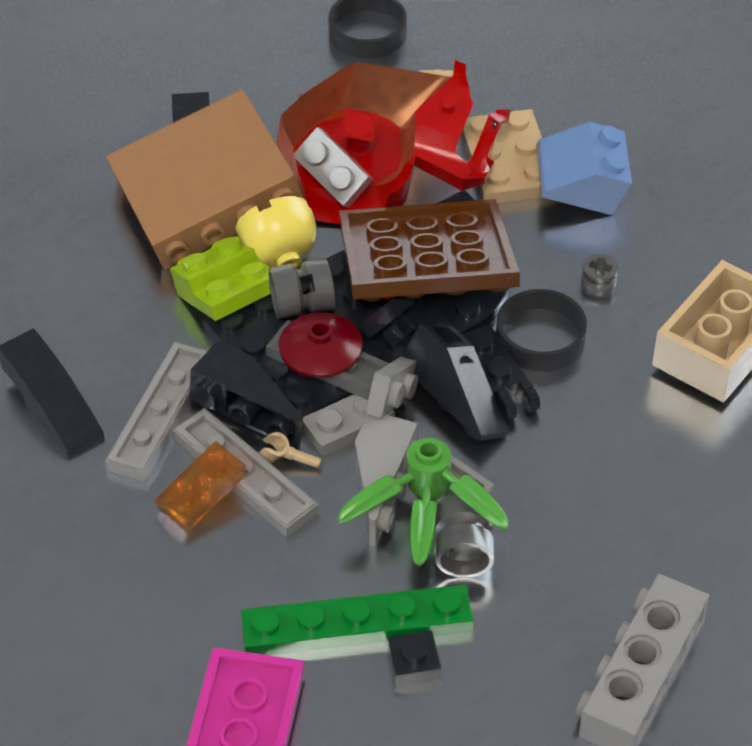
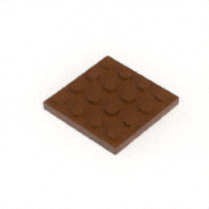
(427, 250)

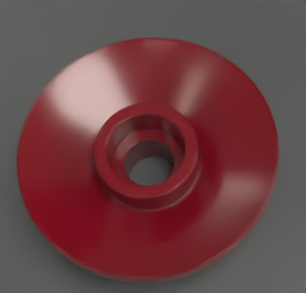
(320, 345)

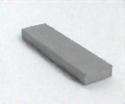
(155, 415)
(263, 487)

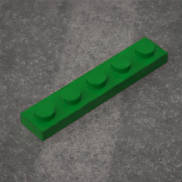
(356, 620)

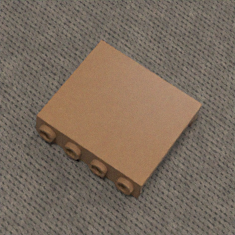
(202, 176)

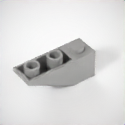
(379, 452)

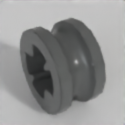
(599, 263)

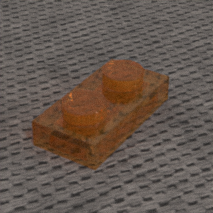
(201, 486)

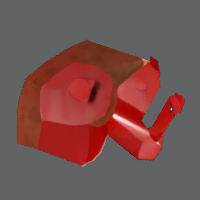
(413, 126)

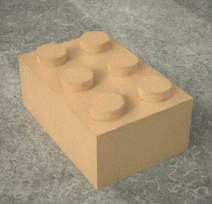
(710, 334)

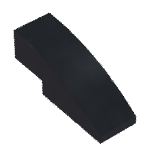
(50, 392)

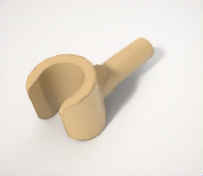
(283, 449)

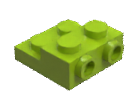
(221, 278)

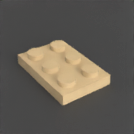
(514, 157)

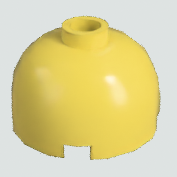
(279, 233)

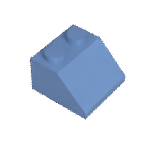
(585, 167)

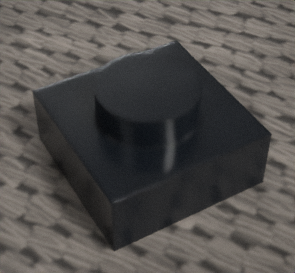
(414, 658)

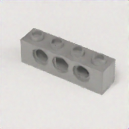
(624, 722)

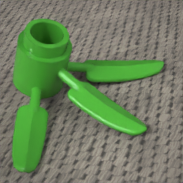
(428, 479)

